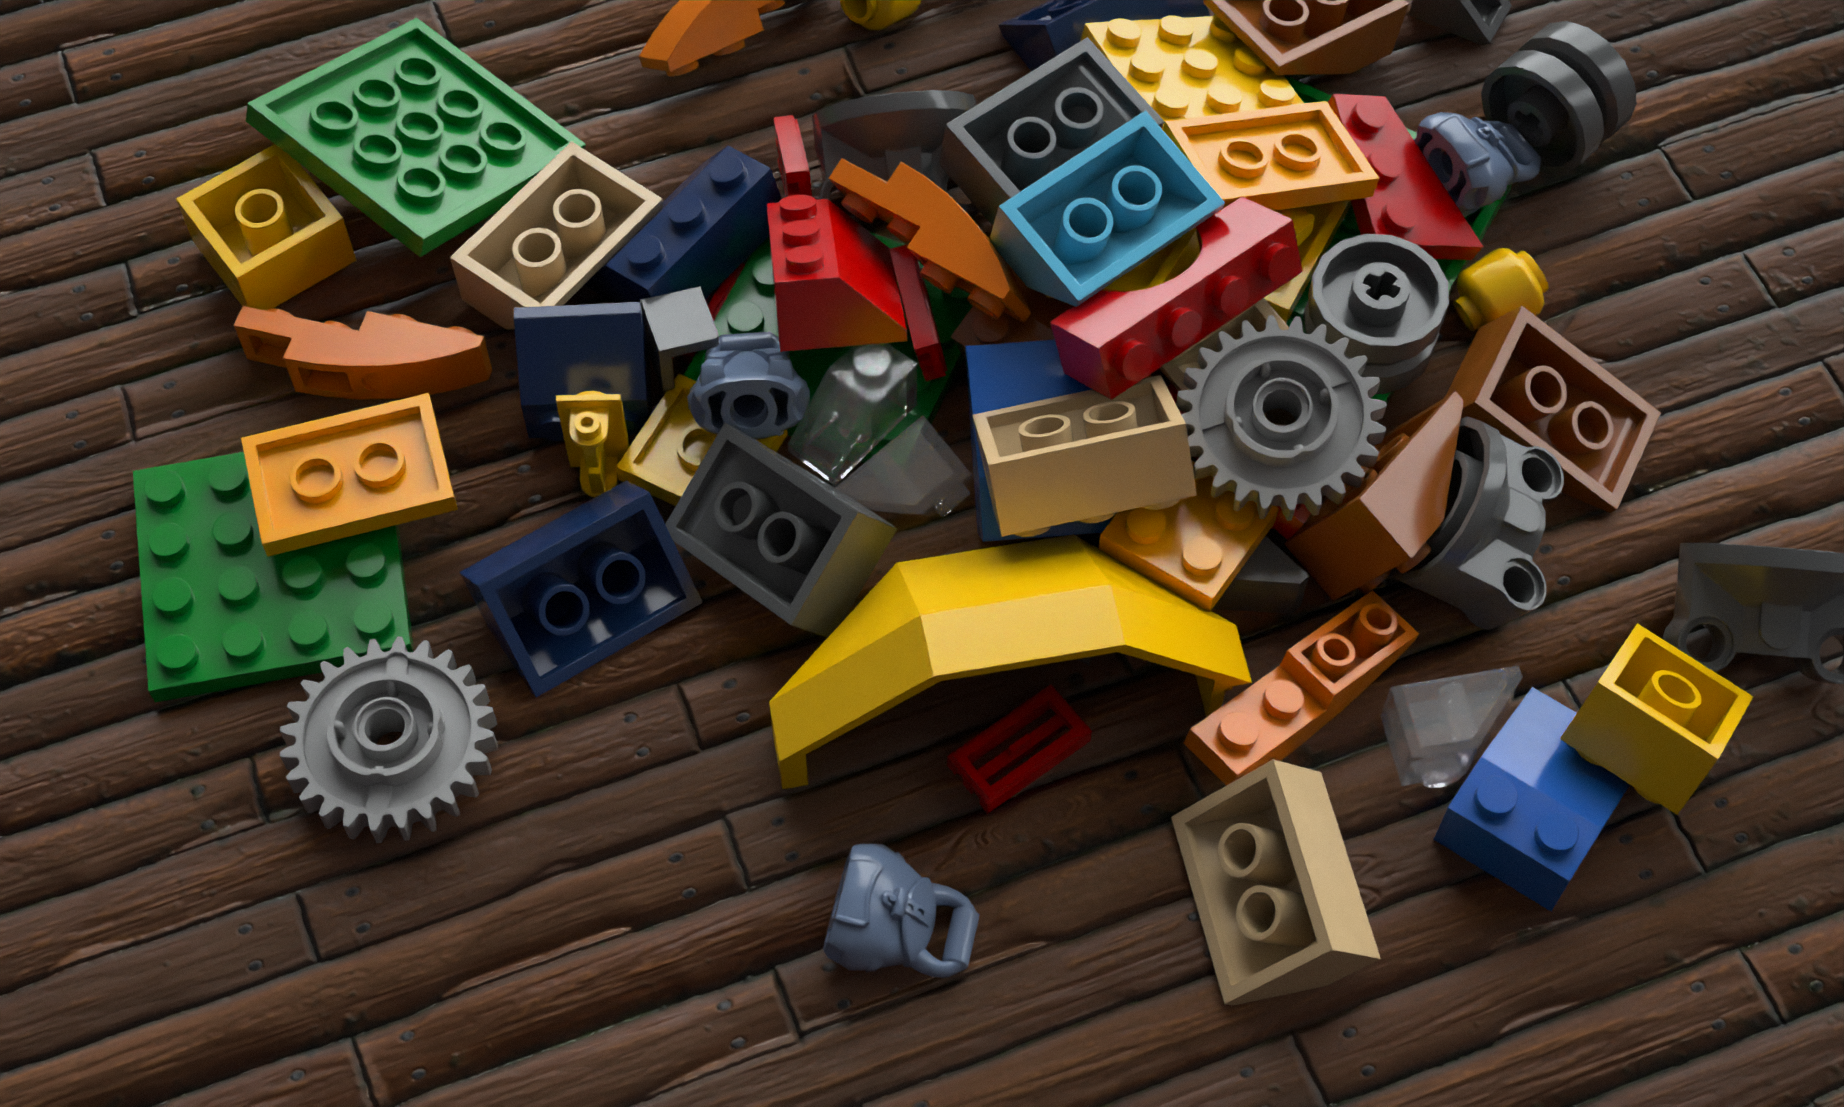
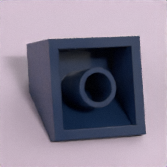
(577, 352)

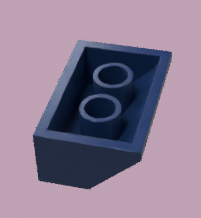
(1059, 24)
(697, 234)
(582, 586)

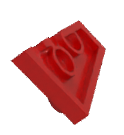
(1409, 194)

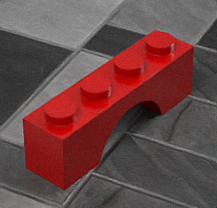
(1130, 334)

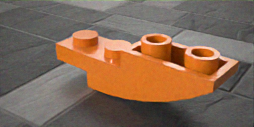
(702, 28)
(938, 234)
(380, 361)
(1304, 691)

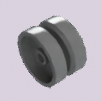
(1562, 94)
(1384, 300)

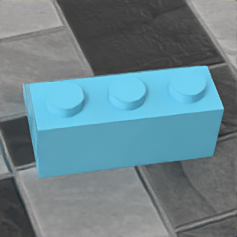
(1102, 212)

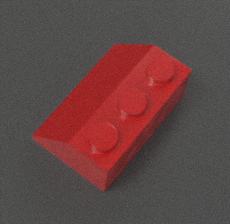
(830, 278)

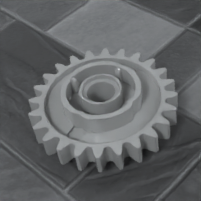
(1273, 461)
(396, 783)

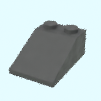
(1037, 125)
(778, 532)

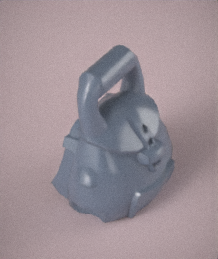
(1475, 157)
(748, 387)
(889, 913)

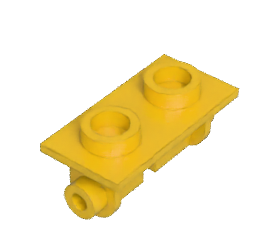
(594, 437)

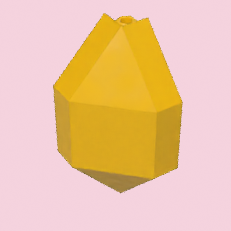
(990, 616)

